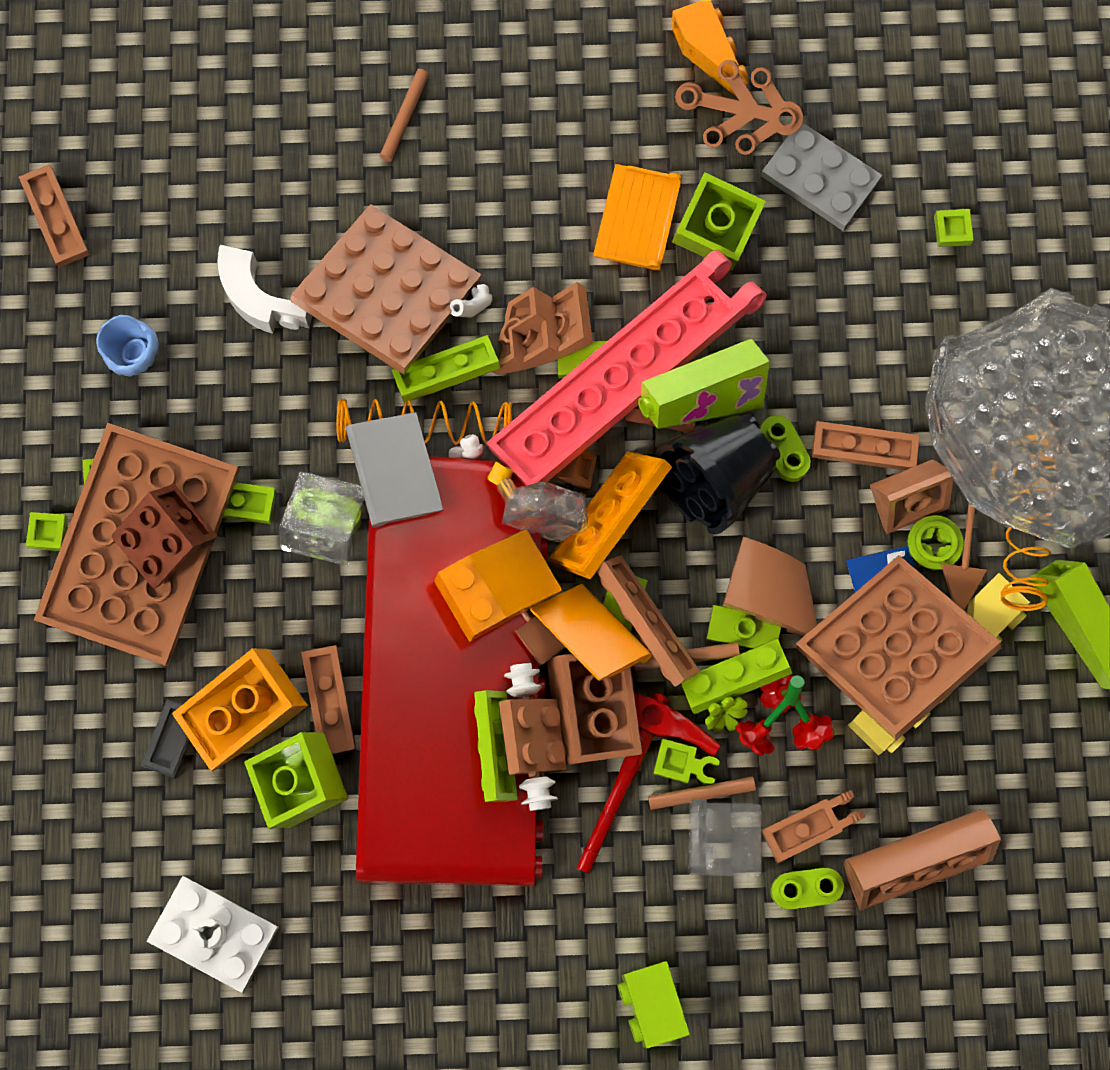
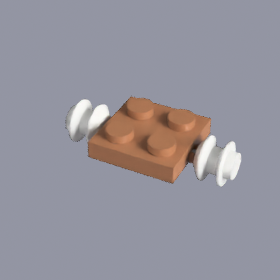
(532, 736)

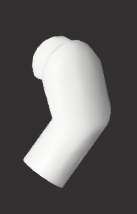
(472, 307)
(469, 448)

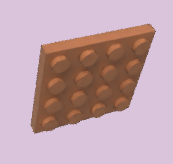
(385, 288)
(898, 647)

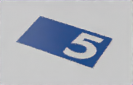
(866, 567)

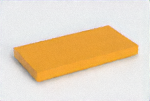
(611, 513)

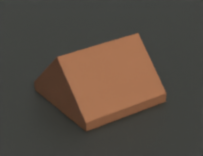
(912, 495)

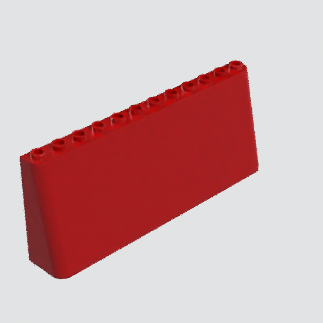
(419, 732)

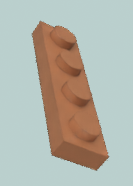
(647, 620)

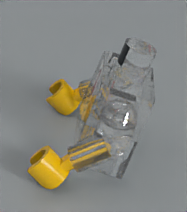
(540, 506)

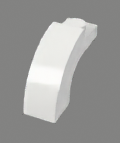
(259, 309)

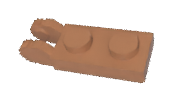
(808, 827)

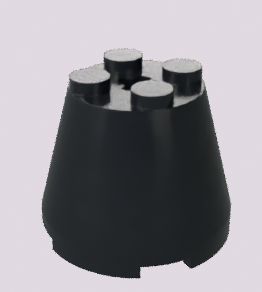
(718, 470)

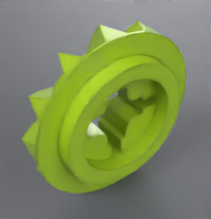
(945, 531)

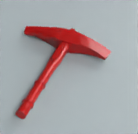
(656, 720)

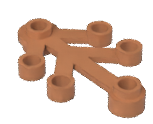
(745, 108)

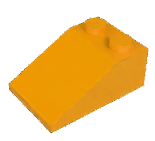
(496, 584)
(239, 708)

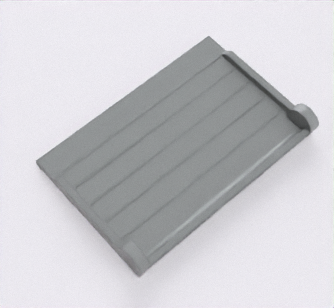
(394, 469)

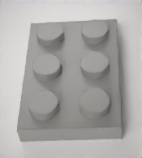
(821, 176)

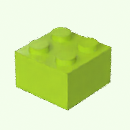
(718, 219)
(296, 780)
(654, 1005)

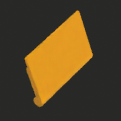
(637, 216)
(591, 632)

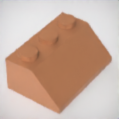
(595, 715)

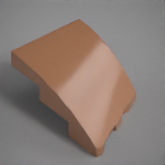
(544, 328)
(771, 588)

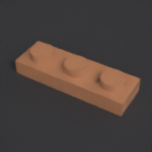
(54, 216)
(865, 446)
(329, 698)

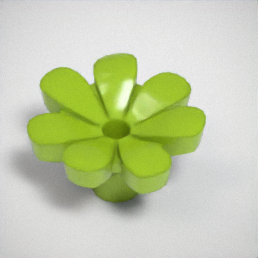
(725, 714)

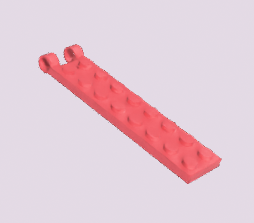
(611, 378)

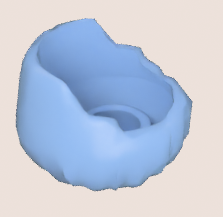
(127, 345)

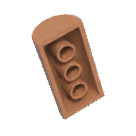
(922, 859)

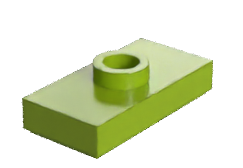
(736, 626)

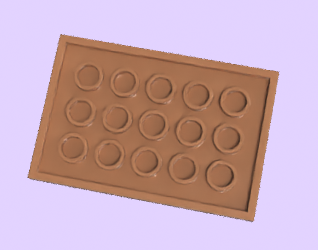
(94, 583)

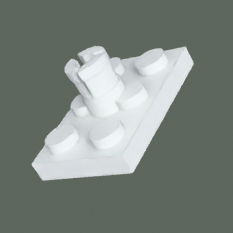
(213, 934)

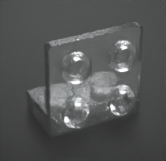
(321, 518)
(724, 839)

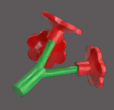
(780, 696)

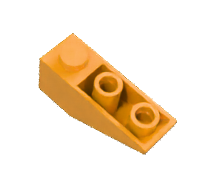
(704, 42)

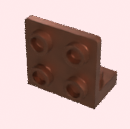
(162, 533)

